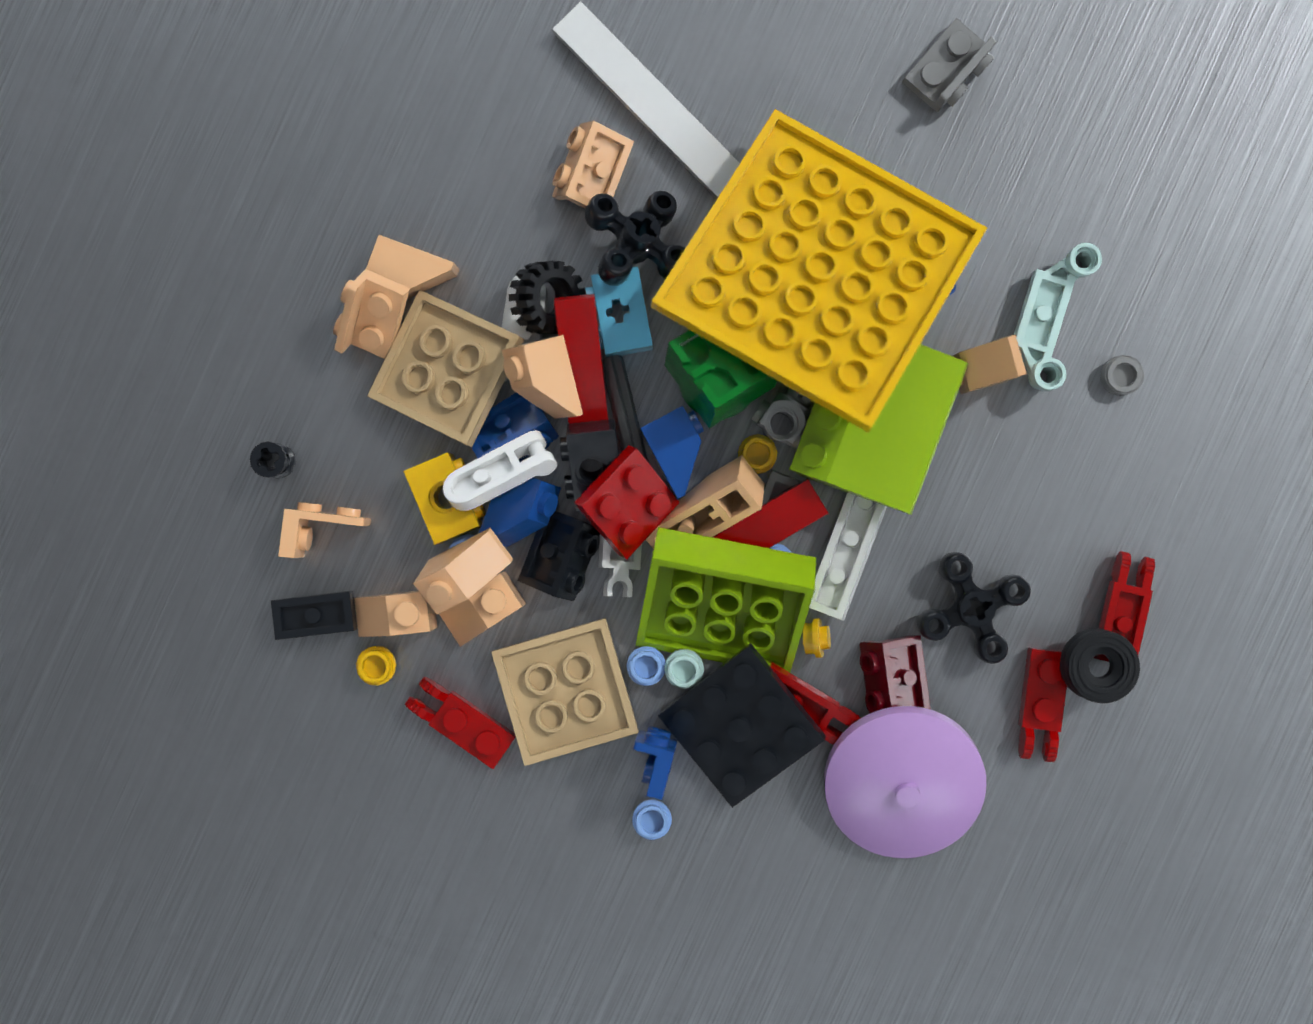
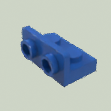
(509, 421)
(661, 751)

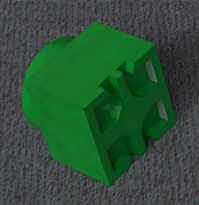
(713, 379)

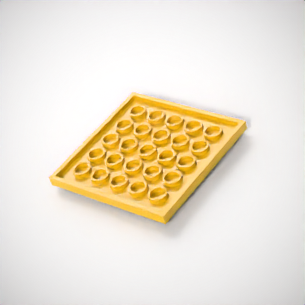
(819, 269)

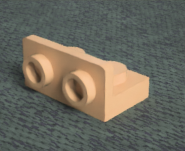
(592, 164)
(370, 313)

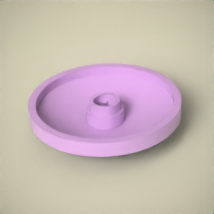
(904, 782)

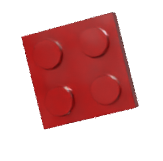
(627, 502)

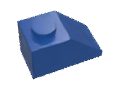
(675, 446)
(521, 510)

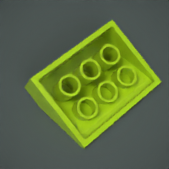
(898, 450)
(724, 596)

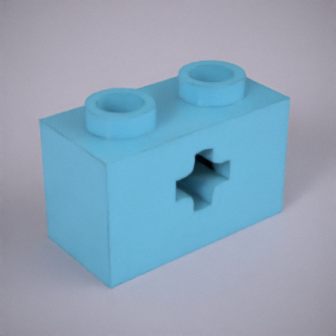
(632, 334)

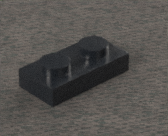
(313, 615)

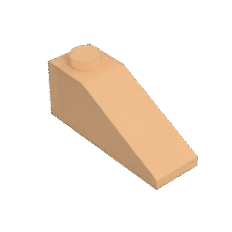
(717, 501)

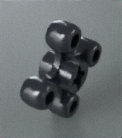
(635, 235)
(981, 623)

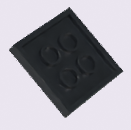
(742, 725)

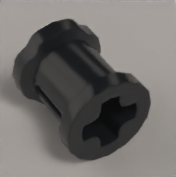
(262, 454)

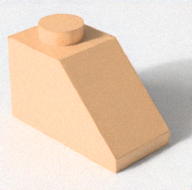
(409, 265)
(991, 364)
(544, 376)
(462, 570)
(483, 609)
(394, 614)

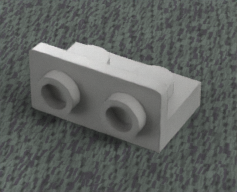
(947, 65)

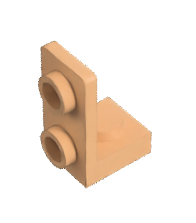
(297, 536)

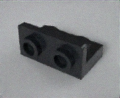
(560, 556)

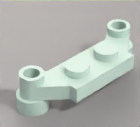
(1044, 313)

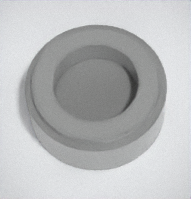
(1122, 375)

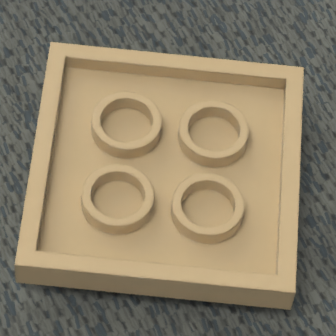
(444, 368)
(565, 691)

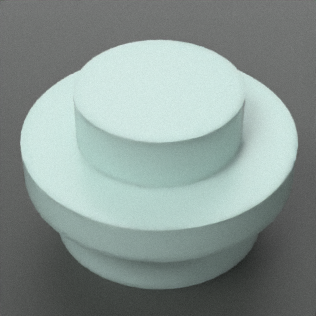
(684, 668)

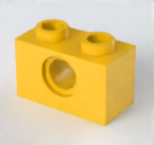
(426, 483)

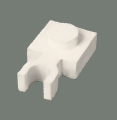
(618, 568)

